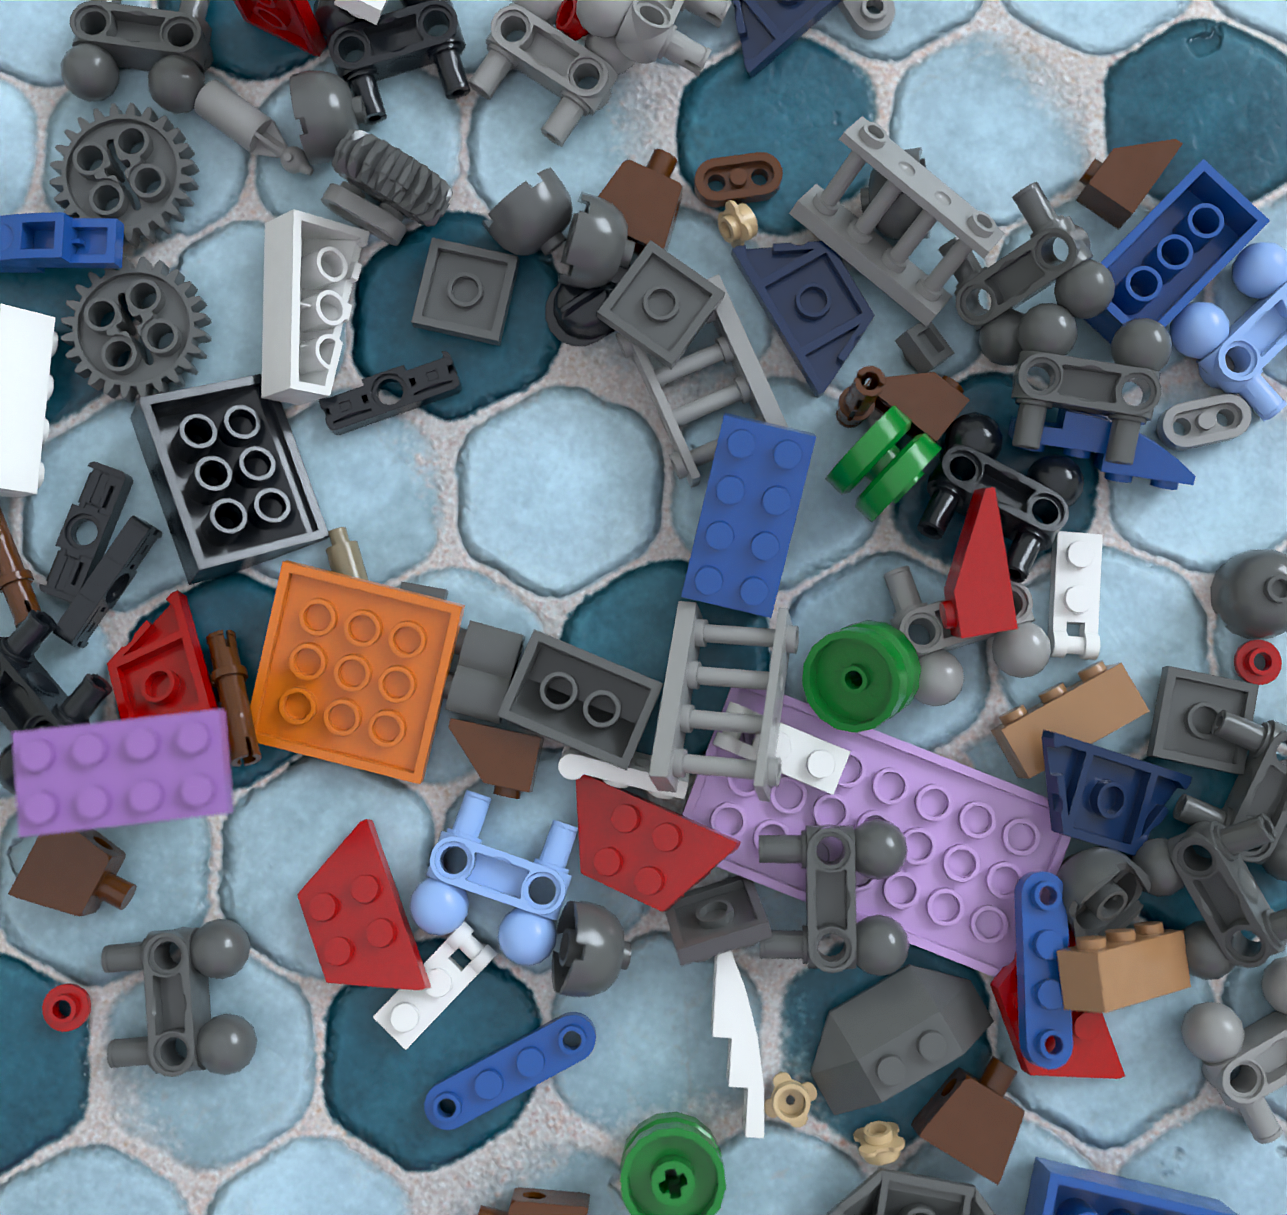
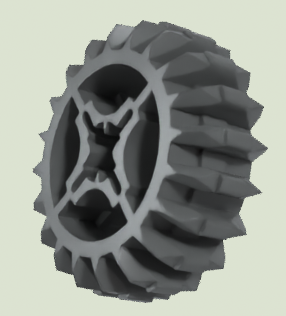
(392, 177)

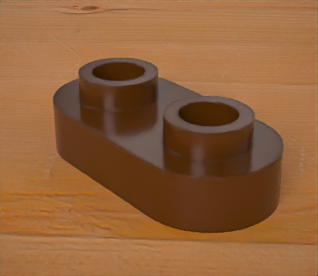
(736, 176)

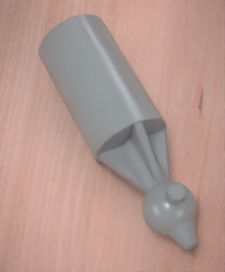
(248, 126)

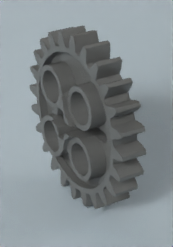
(160, 159)
(100, 347)

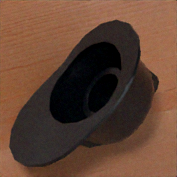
(573, 312)

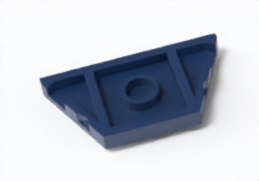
(773, 25)
(808, 303)
(1105, 793)

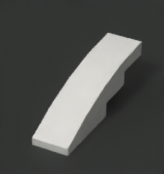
(734, 1020)

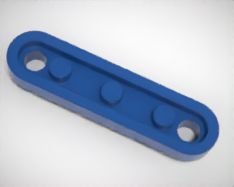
(1039, 934)
(510, 1070)

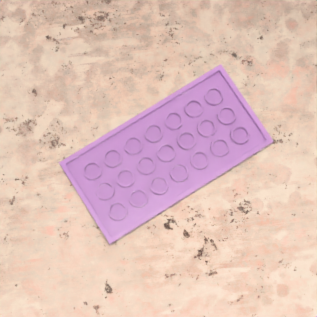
(962, 832)

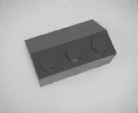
(580, 699)

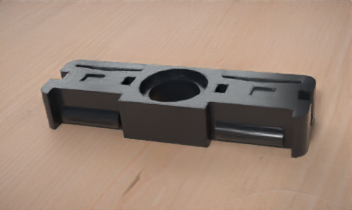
(420, 387)
(101, 503)
(107, 582)

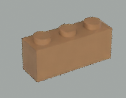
(1084, 711)
(1123, 967)

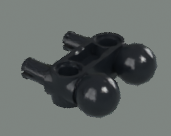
(394, 47)
(1046, 490)
(32, 696)

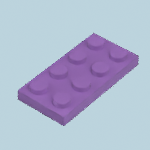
(122, 772)

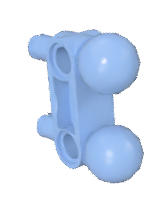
(1251, 341)
(442, 903)

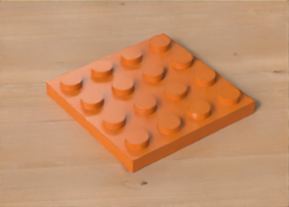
(354, 671)

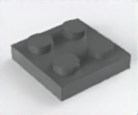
(465, 291)
(660, 304)
(1185, 716)
(717, 920)

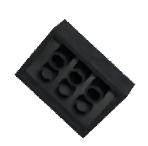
(227, 476)

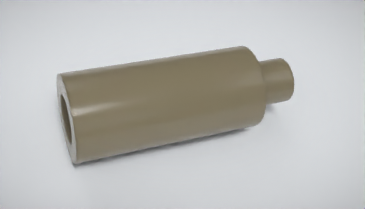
(345, 555)

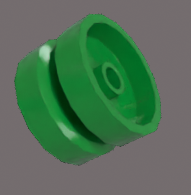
(883, 463)
(861, 675)
(668, 1143)

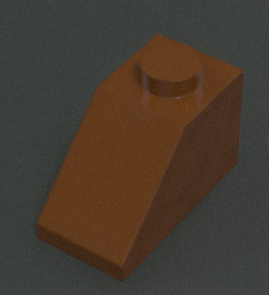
(1124, 179)
(926, 399)
(500, 756)

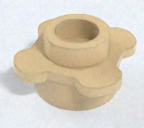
(737, 223)
(797, 1111)
(879, 1142)

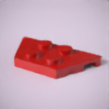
(162, 667)
(643, 845)
(360, 918)
(1092, 1044)

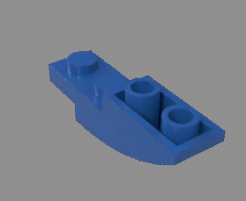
(58, 241)
(1086, 433)

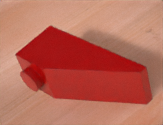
(979, 578)

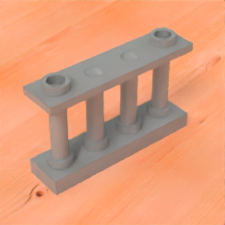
(872, 255)
(748, 387)
(679, 717)

